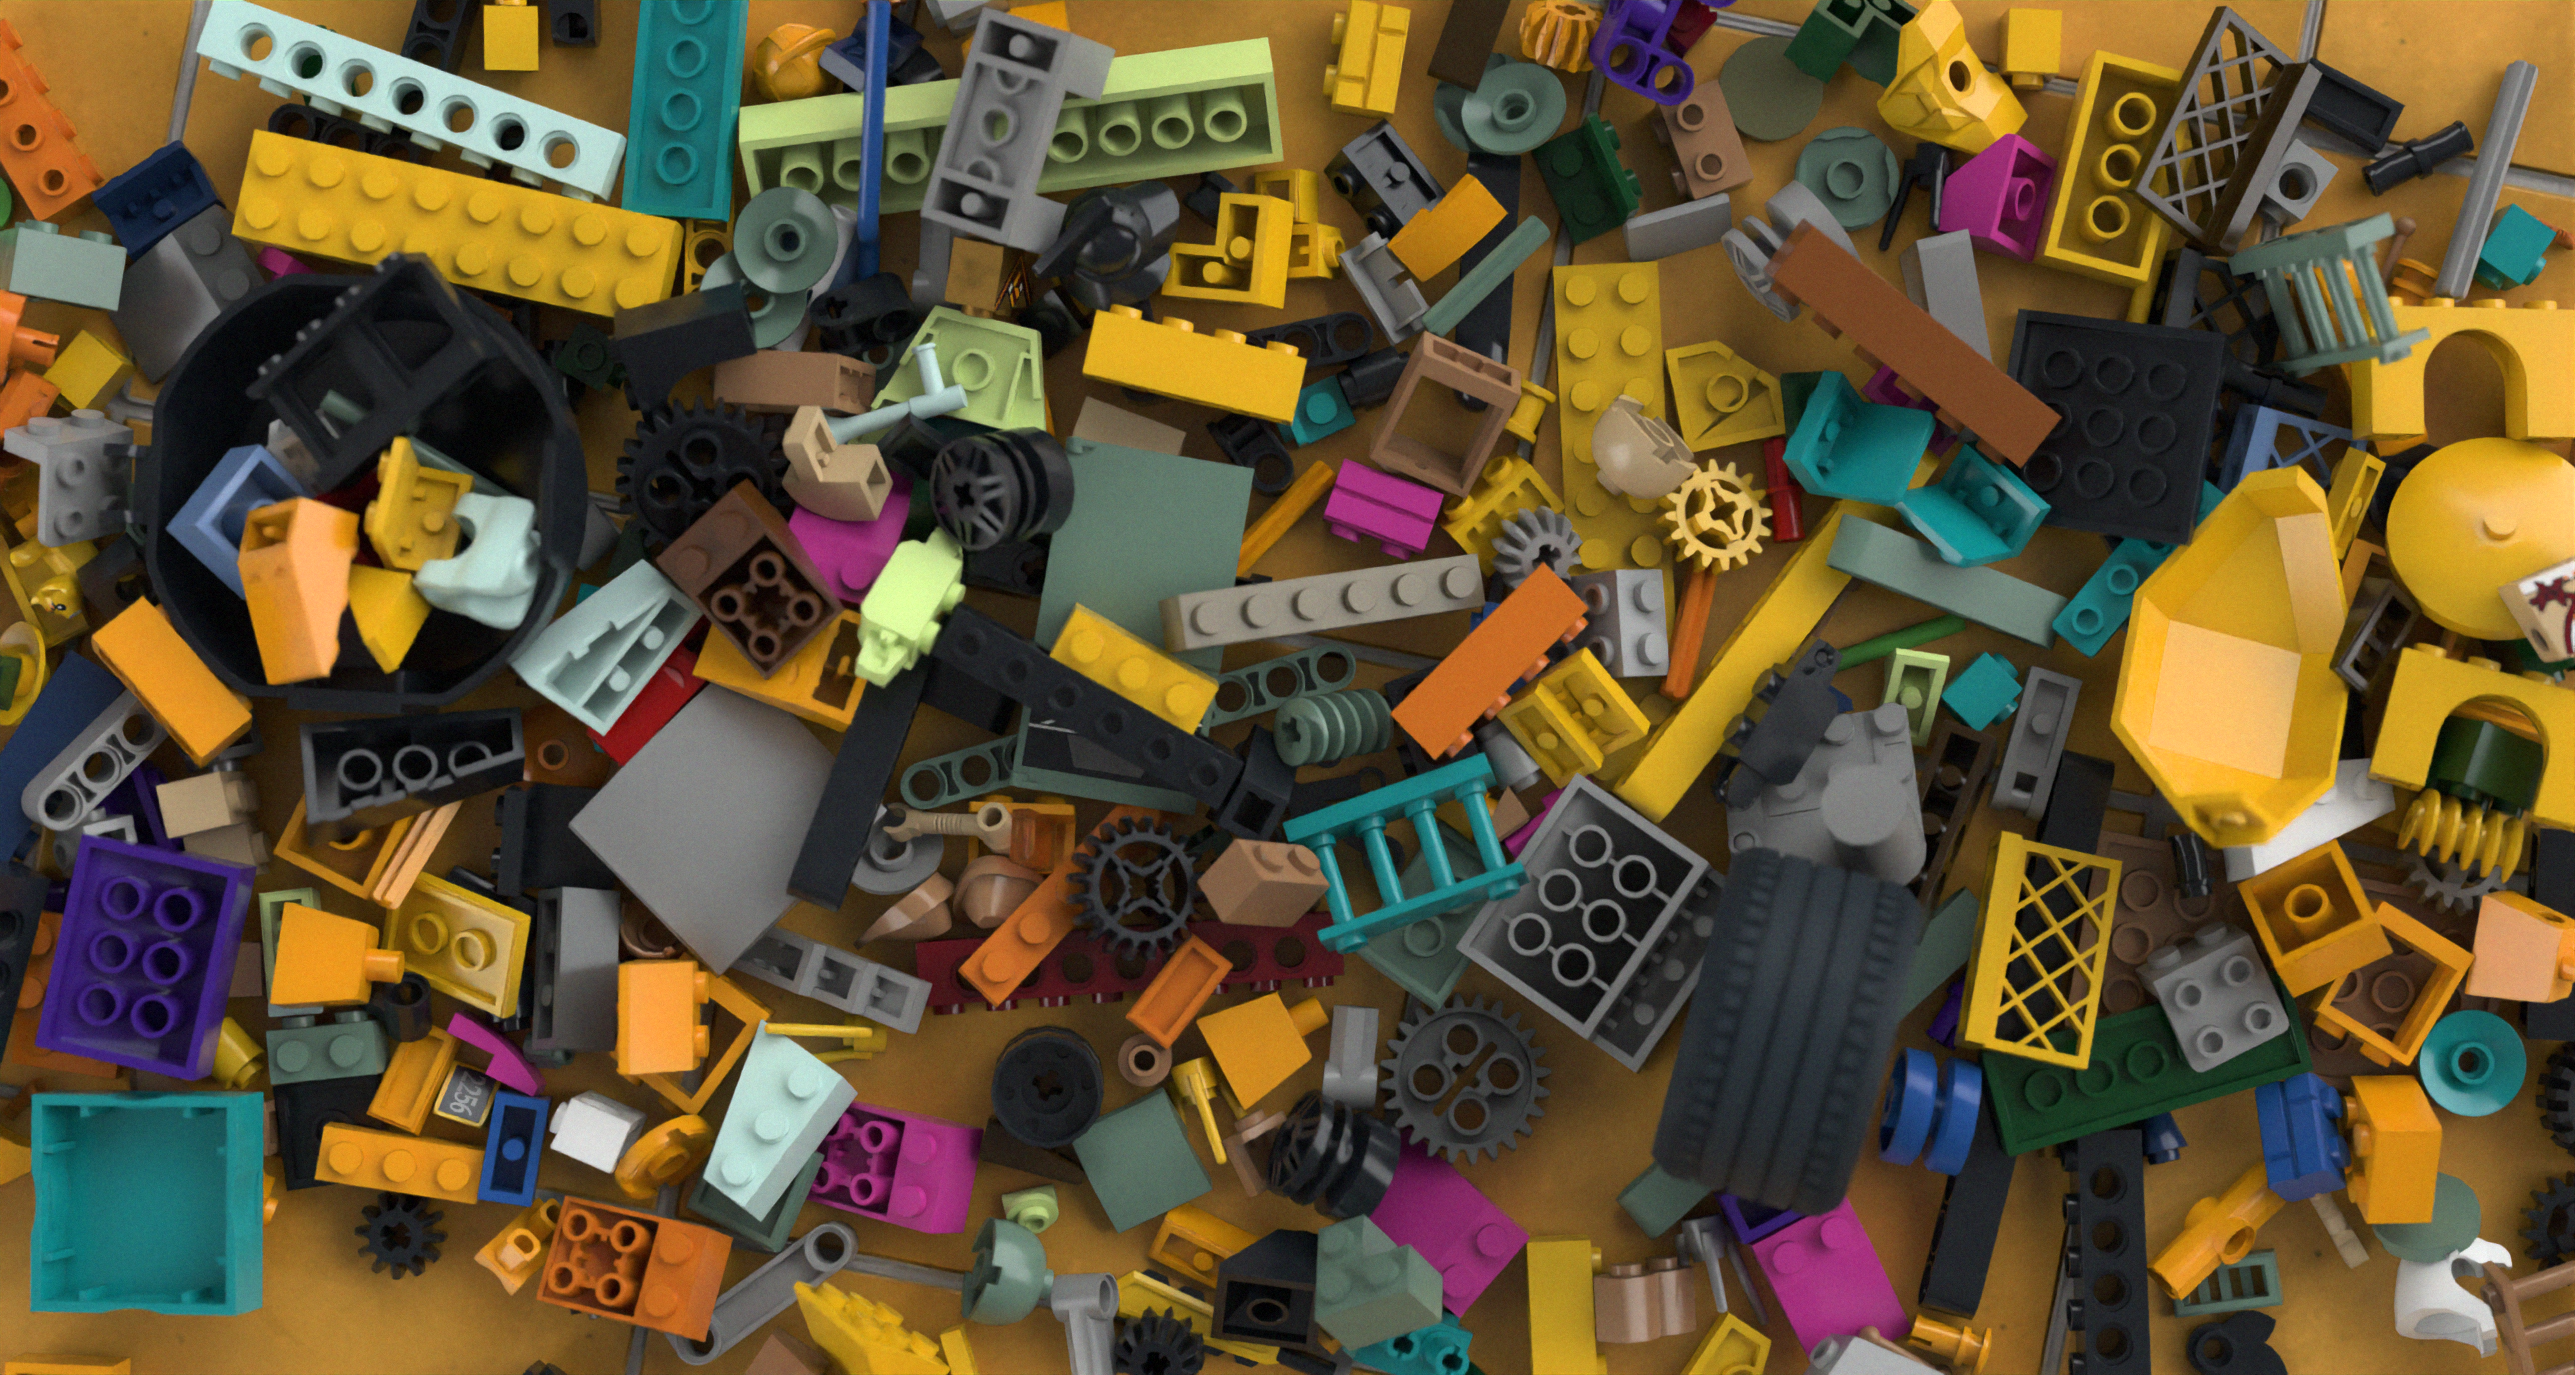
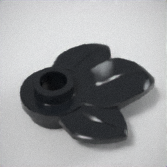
(2241, 1346)

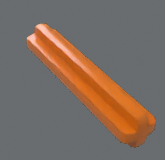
(1688, 633)

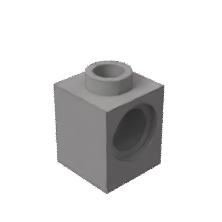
(2312, 175)

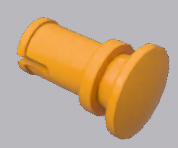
(2414, 282)
(1952, 1342)

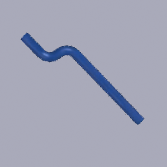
(872, 138)

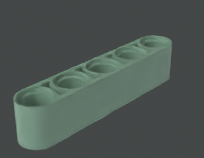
(1923, 575)

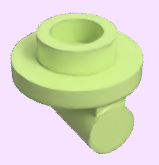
(1032, 1207)

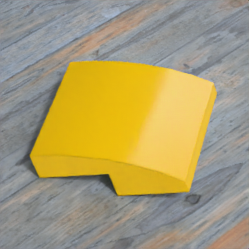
(1573, 717)

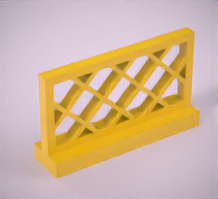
(1992, 943)

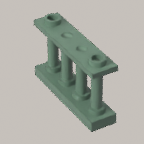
(2326, 249)

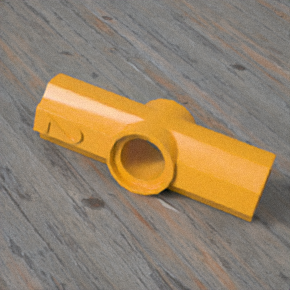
(2216, 1233)

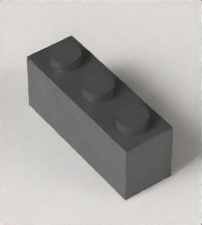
(576, 970)

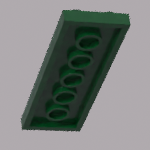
(2130, 1076)

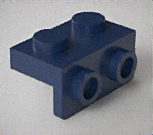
(156, 197)

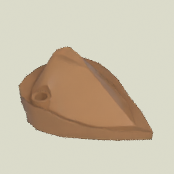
(992, 891)
(916, 916)

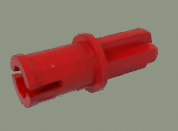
(1783, 494)

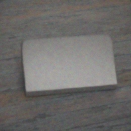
(1677, 228)

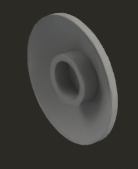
(915, 865)

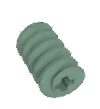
(1332, 726)

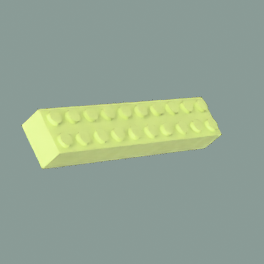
(1153, 121)

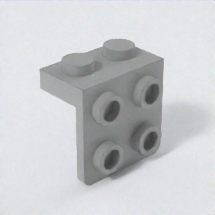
(74, 473)
(1624, 623)
(2215, 994)

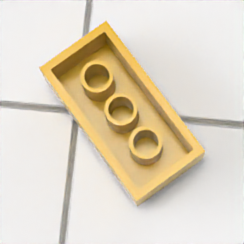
(2090, 217)

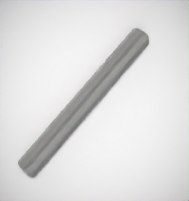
(2486, 181)

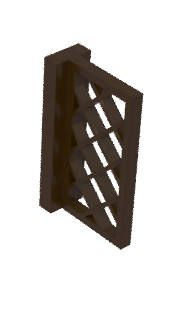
(2248, 155)

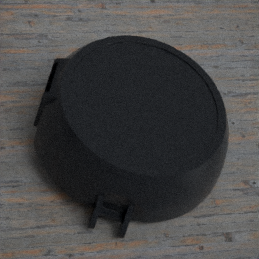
(504, 427)

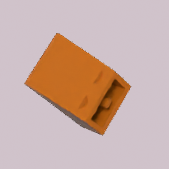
(635, 1268)

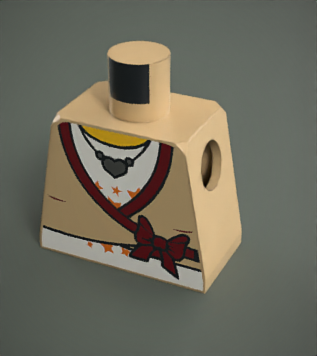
(2546, 609)

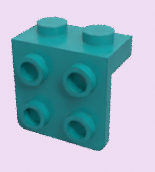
(1855, 445)
(1975, 511)

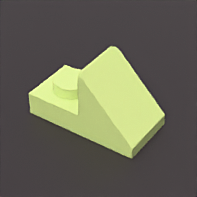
(1917, 682)

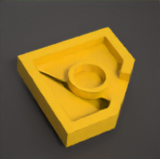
(1722, 397)

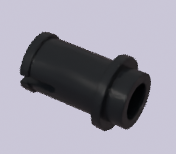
(2191, 865)

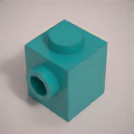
(2512, 249)
(1982, 691)

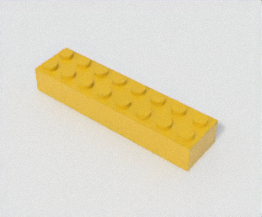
(472, 228)

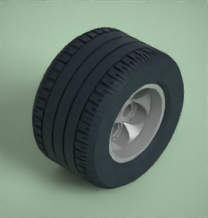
(1788, 1032)

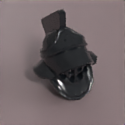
(1114, 244)

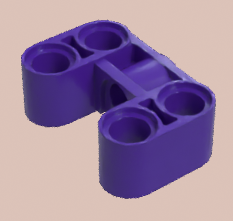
(1643, 28)

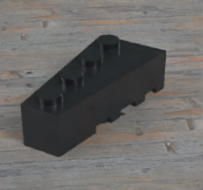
(404, 765)

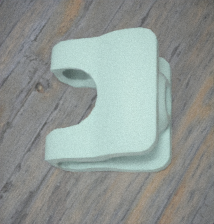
(499, 570)

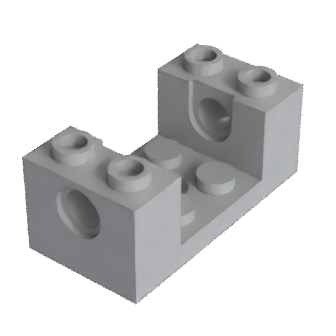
(992, 183)

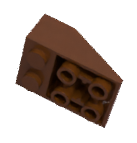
(752, 579)

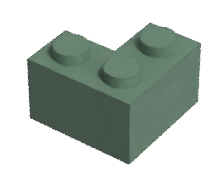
(61, 268)
(1372, 1286)

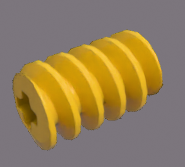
(2464, 833)

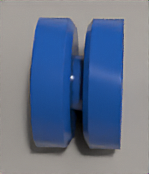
(1929, 1111)

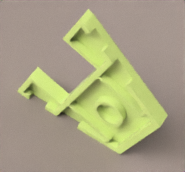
(991, 360)

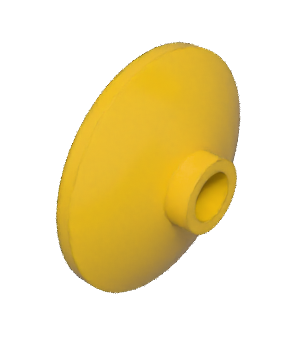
(26, 643)

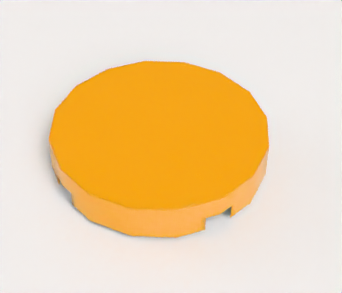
(665, 1155)

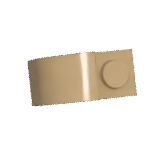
(830, 477)

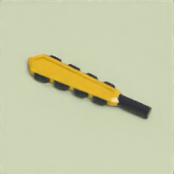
(1150, 1288)

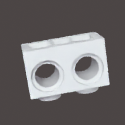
(596, 1129)

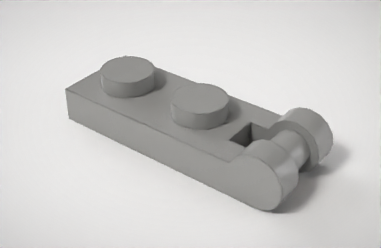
(2035, 741)

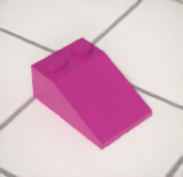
(855, 551)
(1447, 1224)
(1828, 1278)

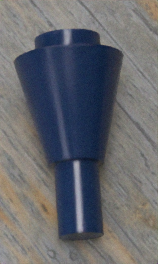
(2161, 1138)

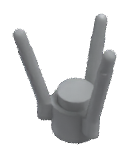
(1705, 1239)

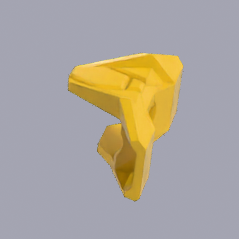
(1922, 95)

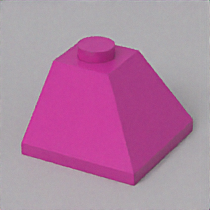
(2000, 198)

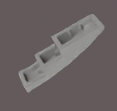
(837, 978)

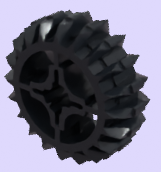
(1154, 903)

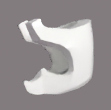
(2436, 1307)

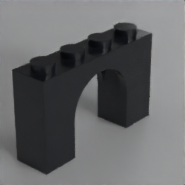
(676, 337)

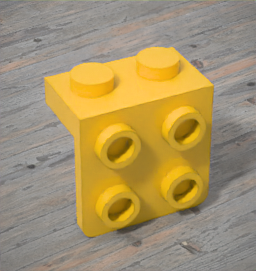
(415, 511)

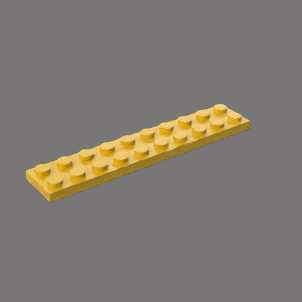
(1605, 349)

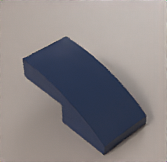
(847, 56)

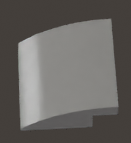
(713, 820)
(1605, 927)

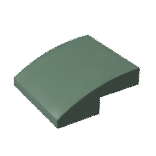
(1141, 1161)

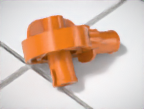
(19, 342)

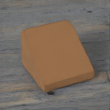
(1509, 815)

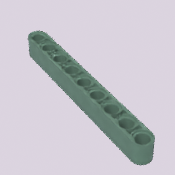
(1001, 751)
(1660, 1201)

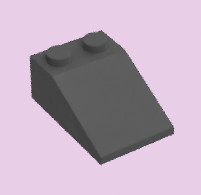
(183, 287)

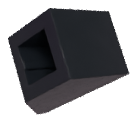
(1258, 791)

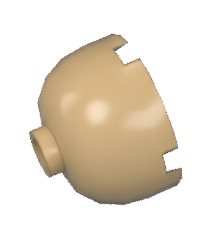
(1638, 453)

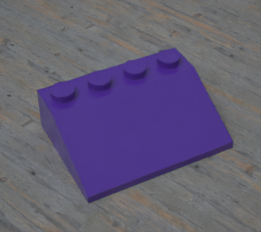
(146, 956)

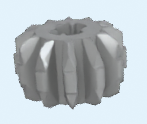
(1535, 540)

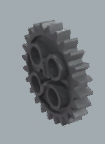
(1501, 1109)

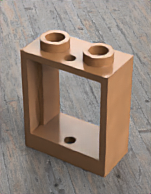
(1467, 373)
(787, 379)

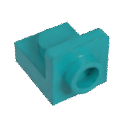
(1319, 414)

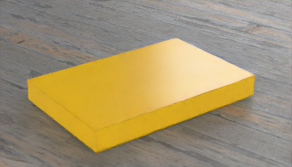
(460, 943)

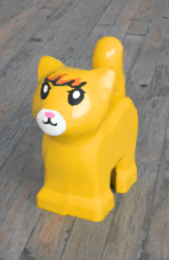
(62, 592)

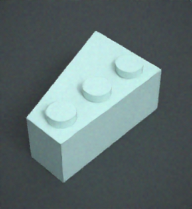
(609, 645)
(774, 1121)

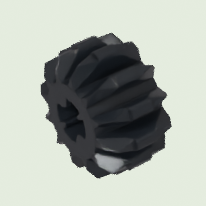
(380, 1234)
(1159, 1345)

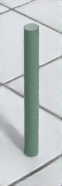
(426, 455)

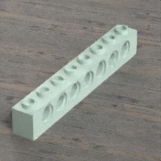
(238, 24)

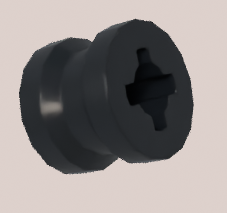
(1206, 198)

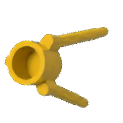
(858, 1031)
(1197, 1084)

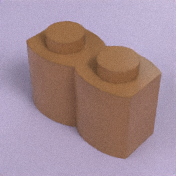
(1644, 1301)

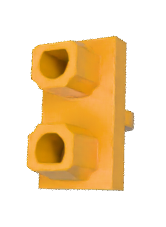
(522, 1245)

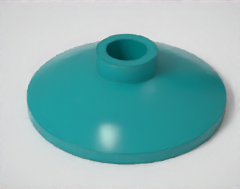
(2496, 1070)

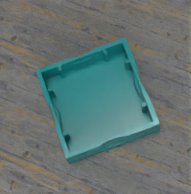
(147, 1201)

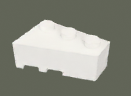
(2342, 808)

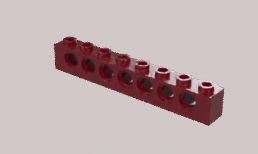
(941, 959)

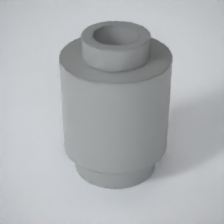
(1507, 757)

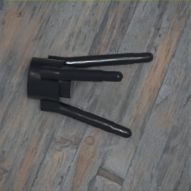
(1931, 168)

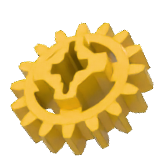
(1732, 500)

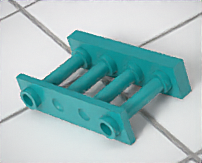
(1417, 801)

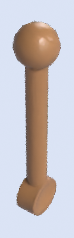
(2404, 228)
(1852, 586)
(1872, 1335)

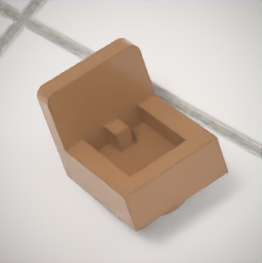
(1251, 1148)

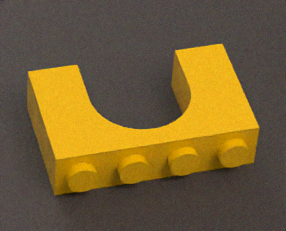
(2528, 344)
(2431, 687)

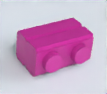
(1382, 509)

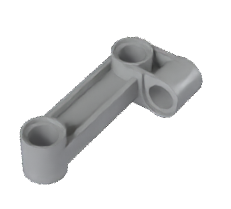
(768, 1291)

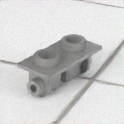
(1373, 273)

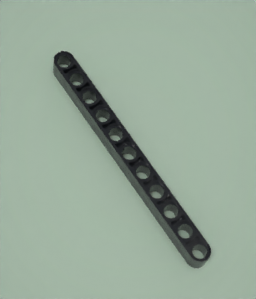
(1977, 1195)

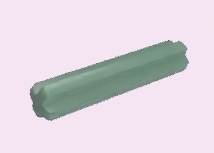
(1485, 276)

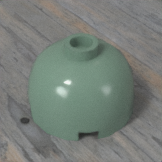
(1006, 1274)

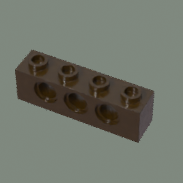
(1948, 801)

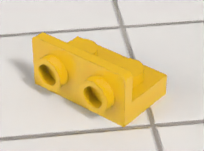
(1497, 495)

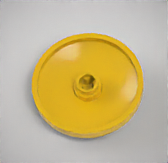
(2476, 523)

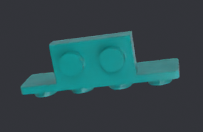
(2108, 596)

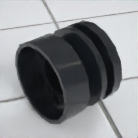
(1001, 488)
(1063, 1112)
(1333, 1158)

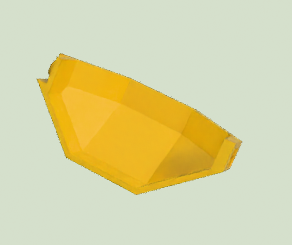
(2231, 662)

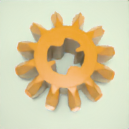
(1559, 33)

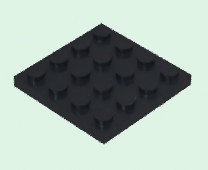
(2132, 422)

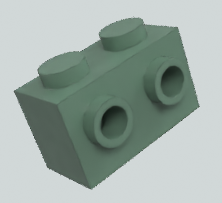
(327, 1050)

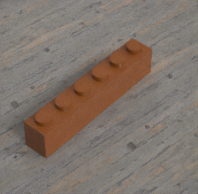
(1911, 343)

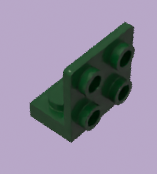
(1588, 180)

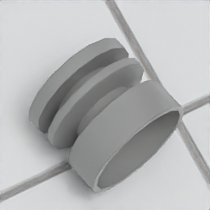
(1760, 244)

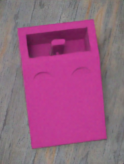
(899, 1167)

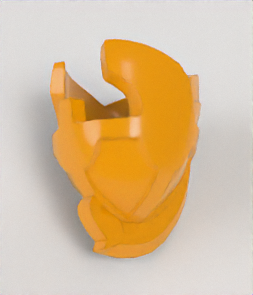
(788, 66)

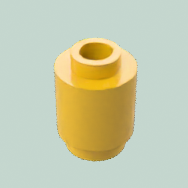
(237, 1057)

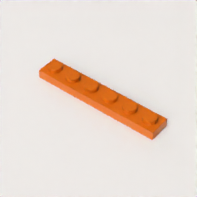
(1045, 917)

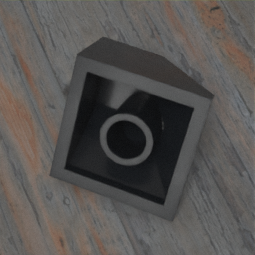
(1269, 1292)

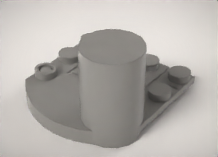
(1848, 804)

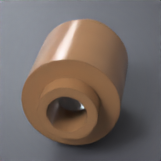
(1144, 1078)

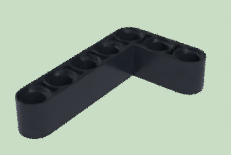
(422, 36)
(1317, 330)

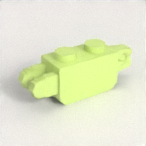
(907, 605)

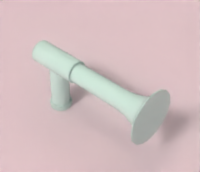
(934, 402)

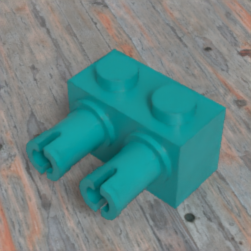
(1426, 1351)

